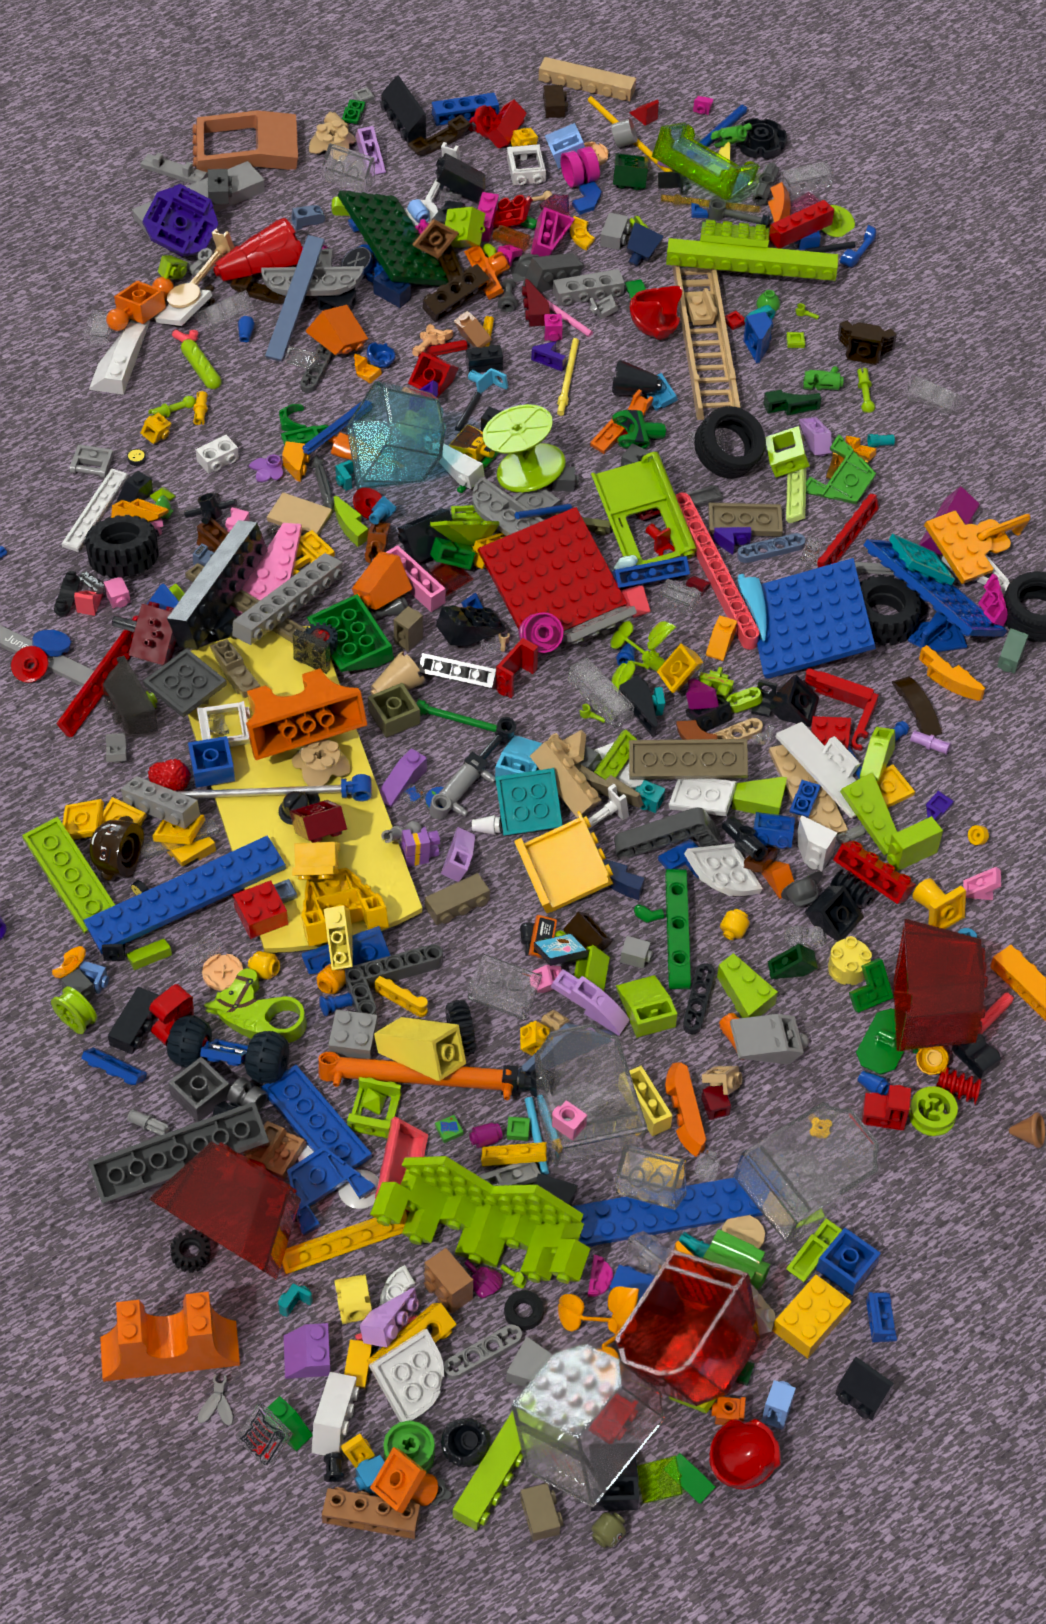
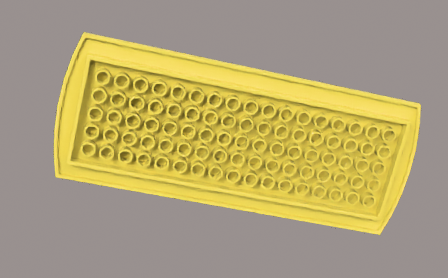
(254, 817)

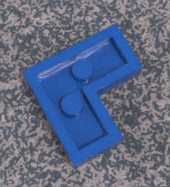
(676, 858)

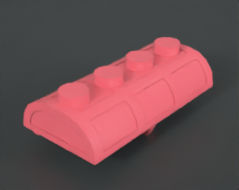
(402, 1142)

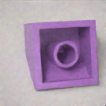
(307, 1351)

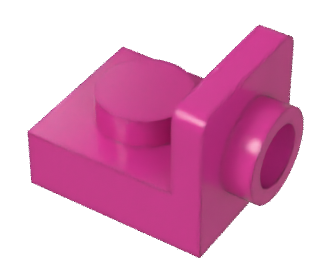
(702, 105)
(510, 252)

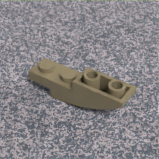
(233, 667)

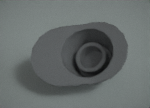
(520, 268)
(803, 890)

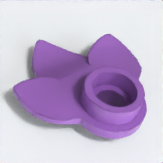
(266, 468)

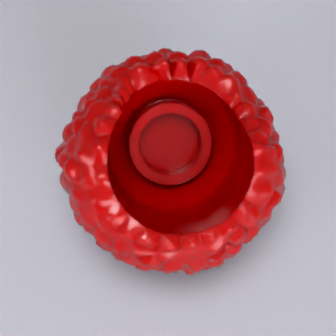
(170, 774)

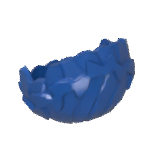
(380, 355)

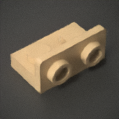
(701, 308)
(727, 1075)

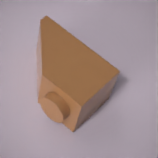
(472, 330)

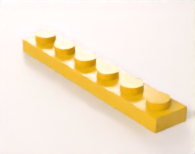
(339, 1243)

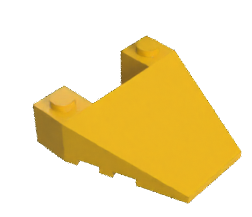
(342, 890)

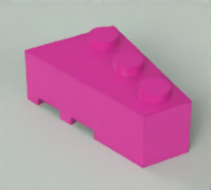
(549, 231)

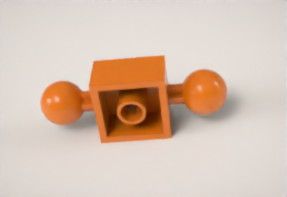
(139, 303)

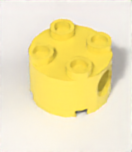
(847, 959)
(353, 1298)

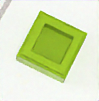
(795, 340)

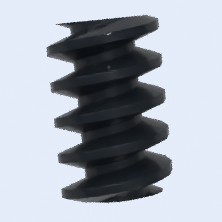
(859, 895)

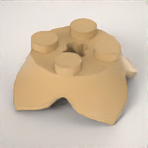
(333, 133)
(320, 761)

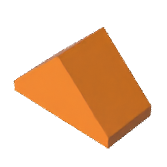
(778, 876)

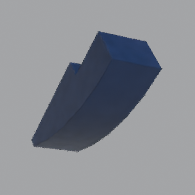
(624, 882)

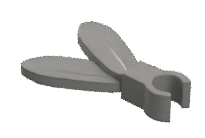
(216, 1401)

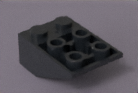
(468, 625)
(623, 1492)

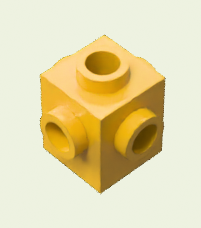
(524, 137)
(156, 428)
(533, 1037)

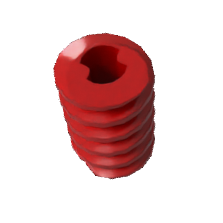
(959, 1085)

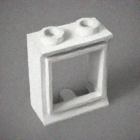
(526, 175)
(244, 714)

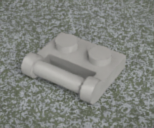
(91, 456)

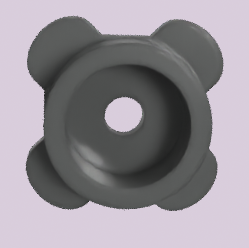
(443, 1495)

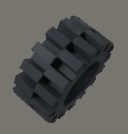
(186, 1240)

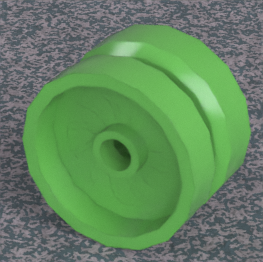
(414, 1441)

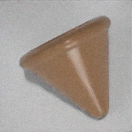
(1030, 1130)

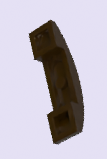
(455, 129)
(257, 290)
(919, 705)

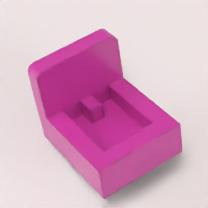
(553, 327)

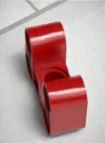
(168, 1008)

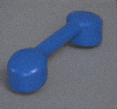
(851, 257)

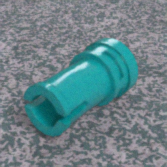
(876, 440)
(694, 1245)

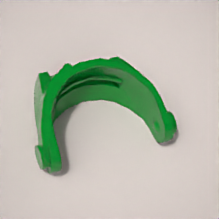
(286, 423)

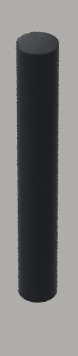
(834, 247)
(468, 411)

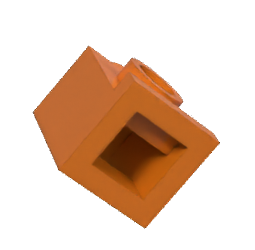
(723, 1415)

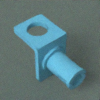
(485, 380)

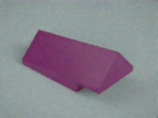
(965, 507)

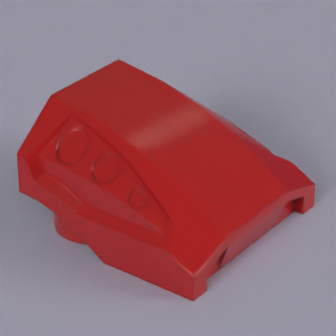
(513, 211)

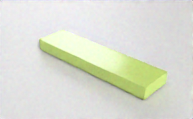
(796, 496)

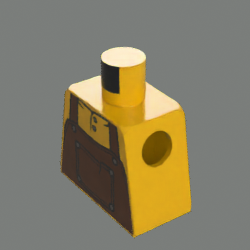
(471, 443)

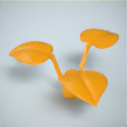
(620, 1302)

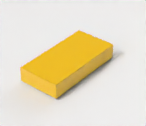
(356, 1361)

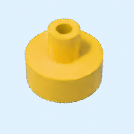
(978, 835)

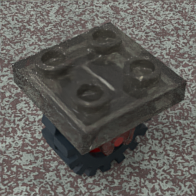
(315, 646)

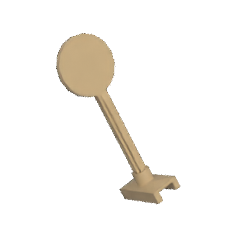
(189, 293)

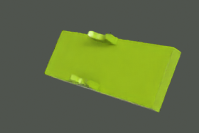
(67, 871)

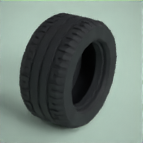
(742, 424)
(1024, 587)

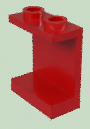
(523, 656)

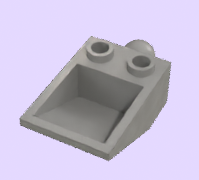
(768, 1038)

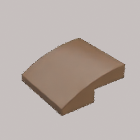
(281, 1152)

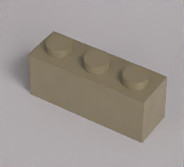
(457, 899)

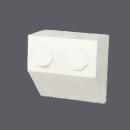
(815, 843)

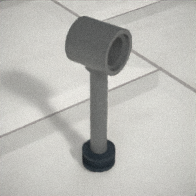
(717, 210)

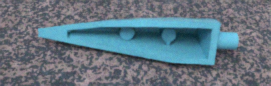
(753, 596)

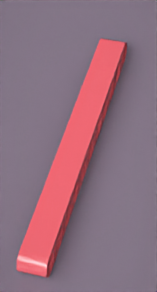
(719, 575)

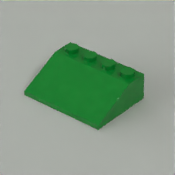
(359, 636)

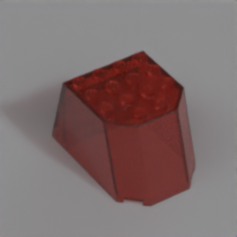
(938, 988)
(234, 1205)
(691, 1329)

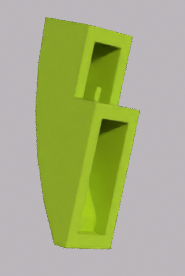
(350, 522)
(807, 1258)

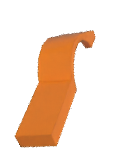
(611, 432)

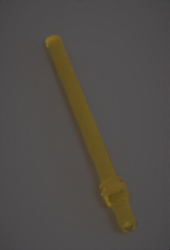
(677, 199)

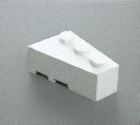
(333, 1413)

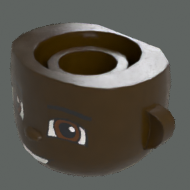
(116, 847)

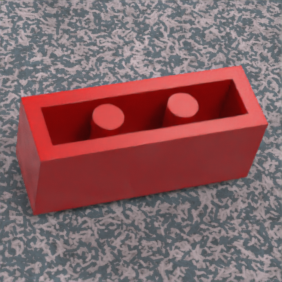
(508, 120)

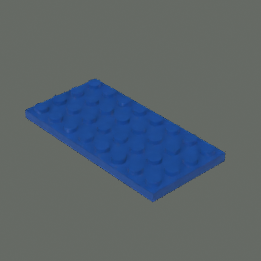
(944, 597)

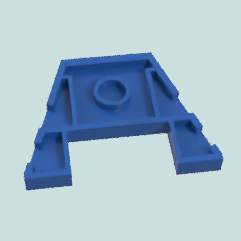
(318, 1177)

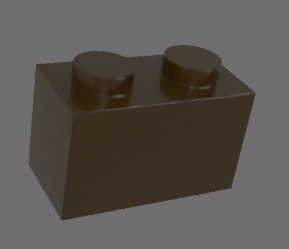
(554, 101)

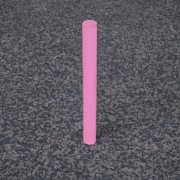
(570, 320)

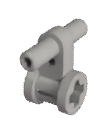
(197, 266)

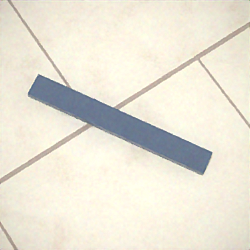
(295, 298)

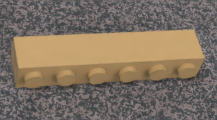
(587, 79)

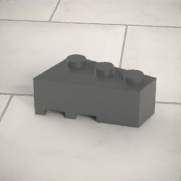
(552, 267)

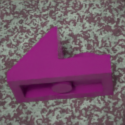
(700, 695)

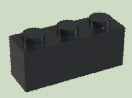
(133, 1022)

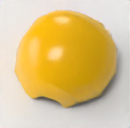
(932, 1060)

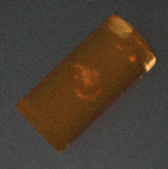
(511, 237)

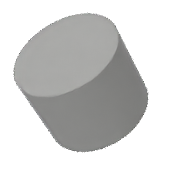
(624, 133)

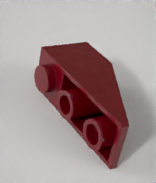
(535, 303)

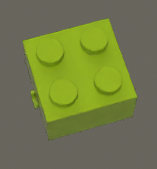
(468, 223)

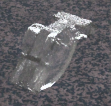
(217, 724)

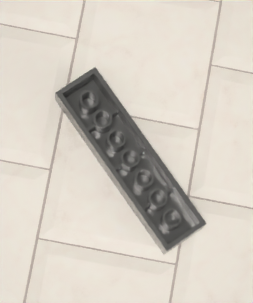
(161, 1157)

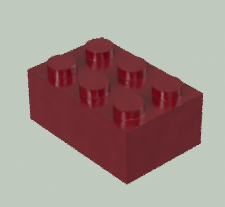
(318, 820)

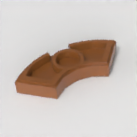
(690, 730)

